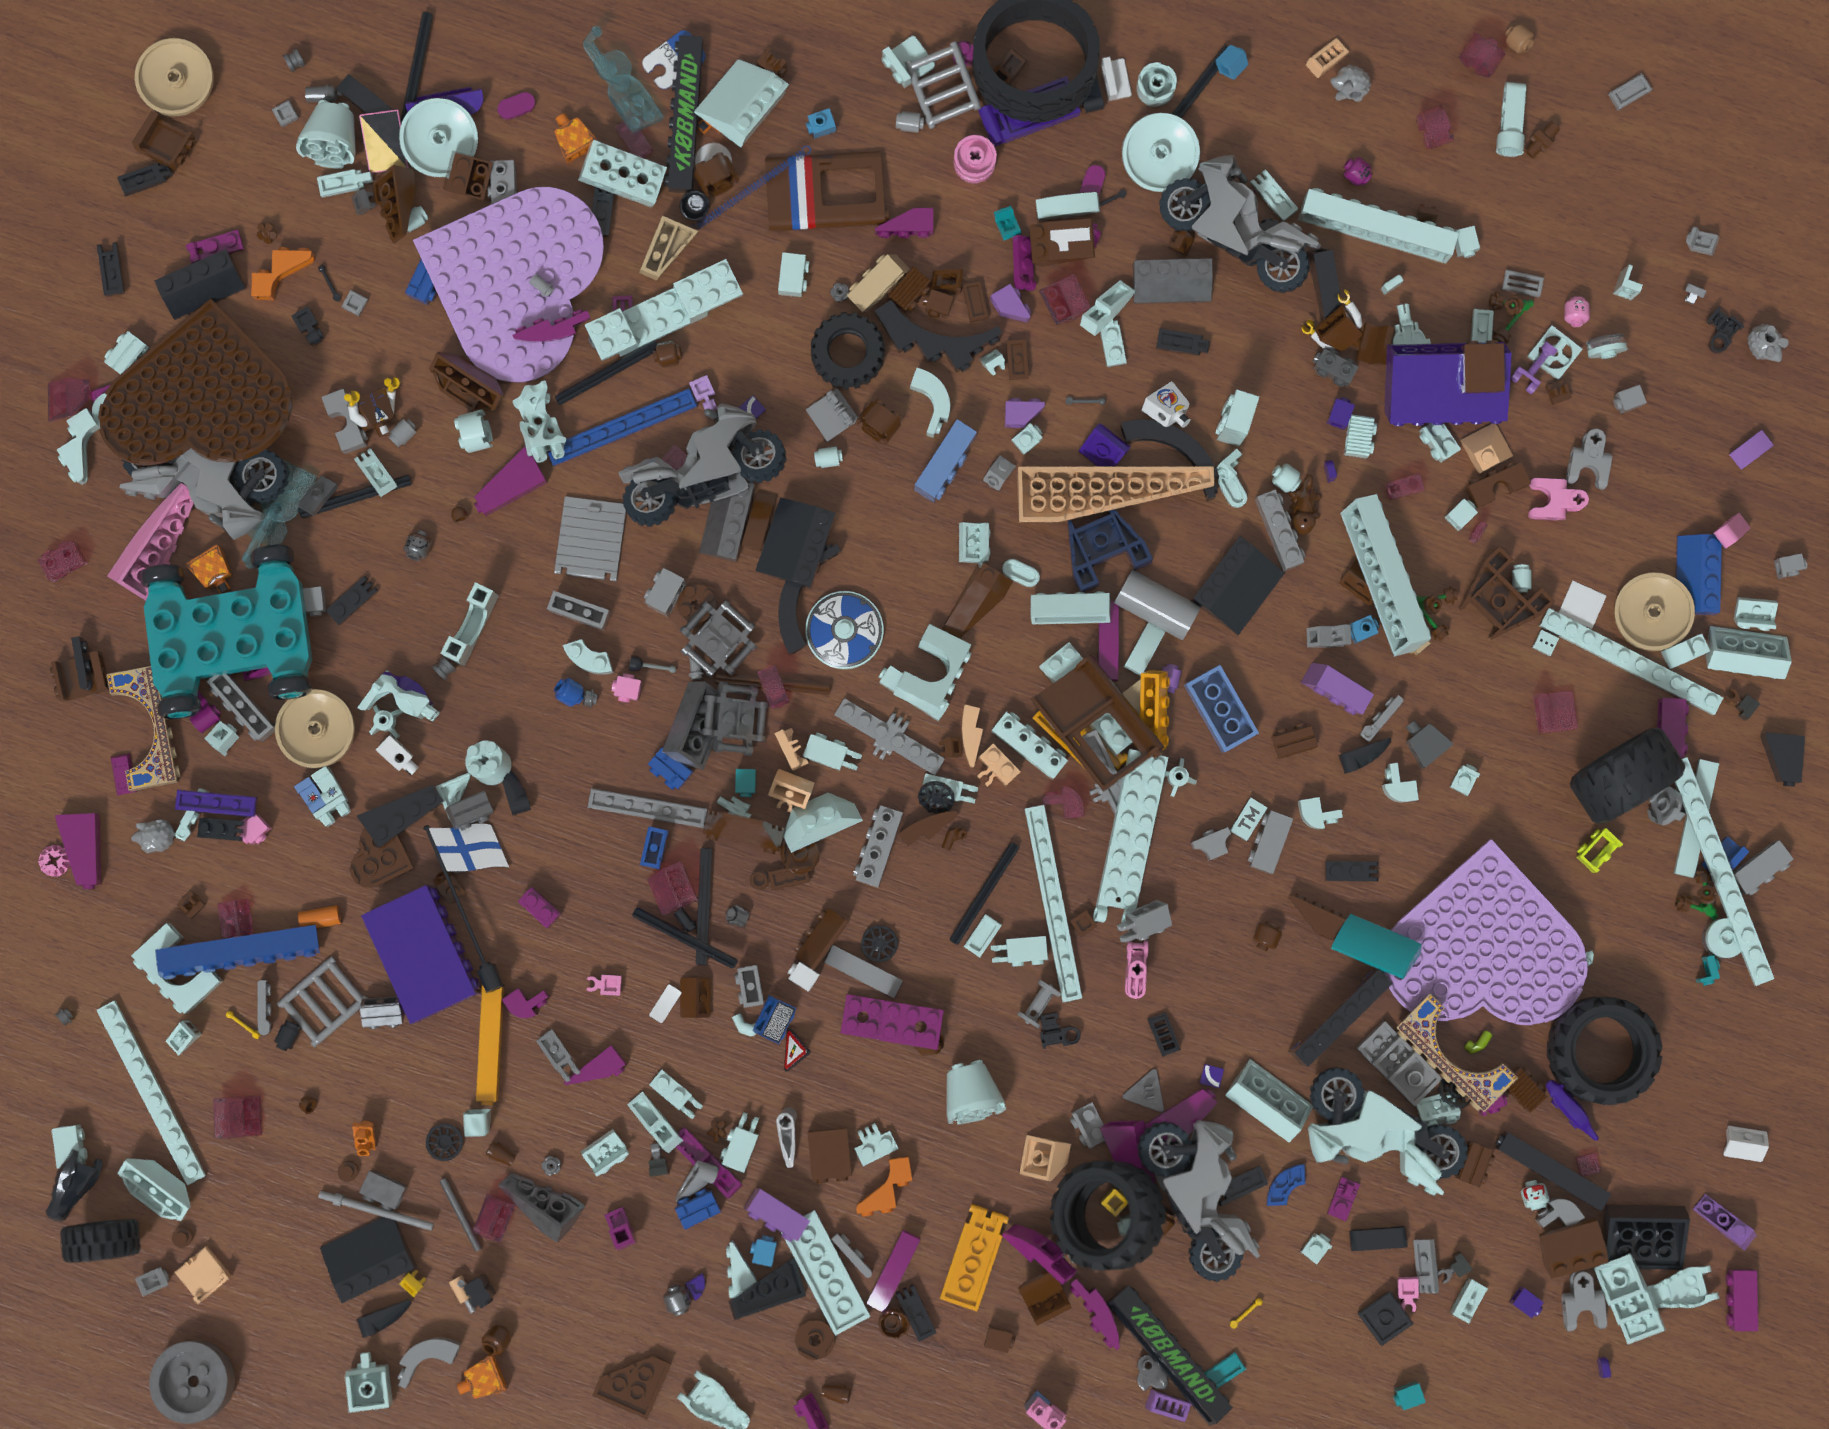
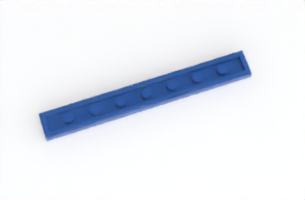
(626, 425)

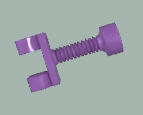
(1547, 350)

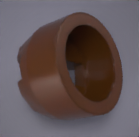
(459, 514)
(307, 1105)

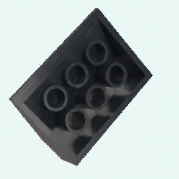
(796, 542)
(1238, 586)
(1649, 1233)
(367, 1258)

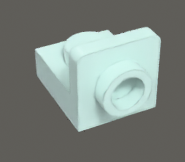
(1027, 438)
(1225, 468)
(1464, 779)
(1316, 1247)

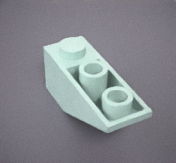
(739, 1271)

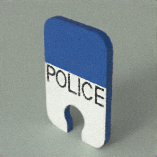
(665, 56)

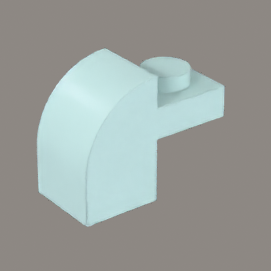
(1685, 651)
(1398, 790)
(1312, 814)

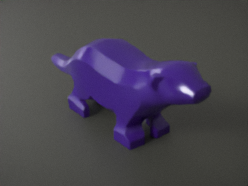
(1570, 1108)

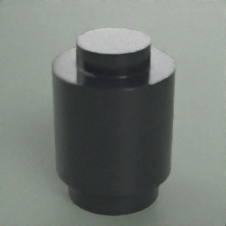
(287, 1035)

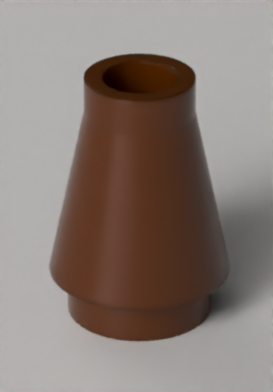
(500, 1154)
(836, 1393)

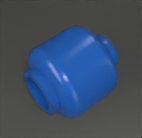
(569, 692)

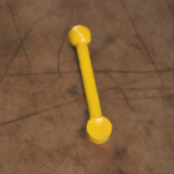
(229, 1014)
(1234, 1323)

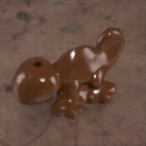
(1303, 509)

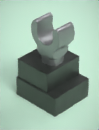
(657, 1165)
(1458, 1266)

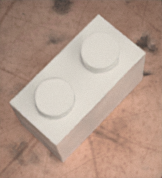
(803, 975)

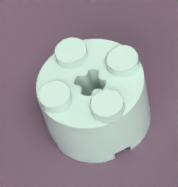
(1154, 95)
(474, 431)
(487, 762)

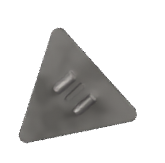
(1146, 1092)

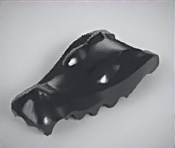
(71, 1184)

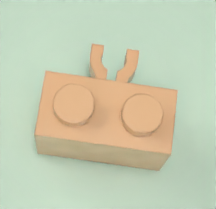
(998, 765)
(791, 789)

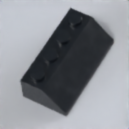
(195, 284)

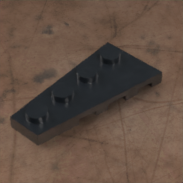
(396, 816)
(770, 1291)

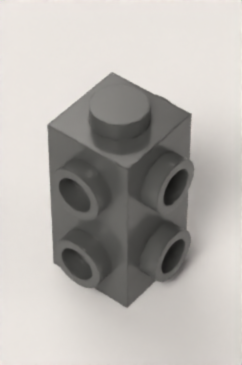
(1335, 367)

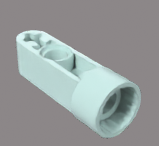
(1510, 139)

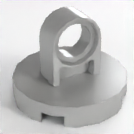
(1666, 807)

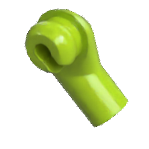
(1473, 1048)

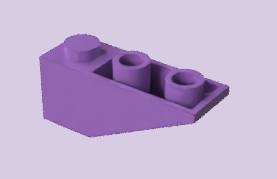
(1725, 1222)

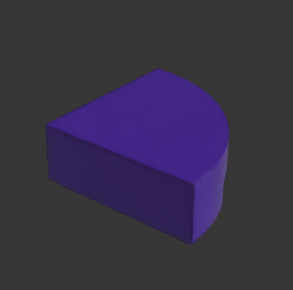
(696, 1286)

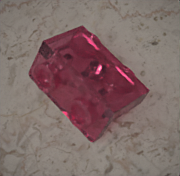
(235, 918)

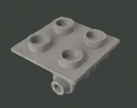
(832, 414)

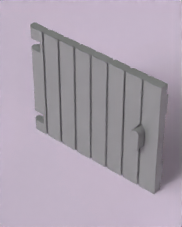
(590, 540)

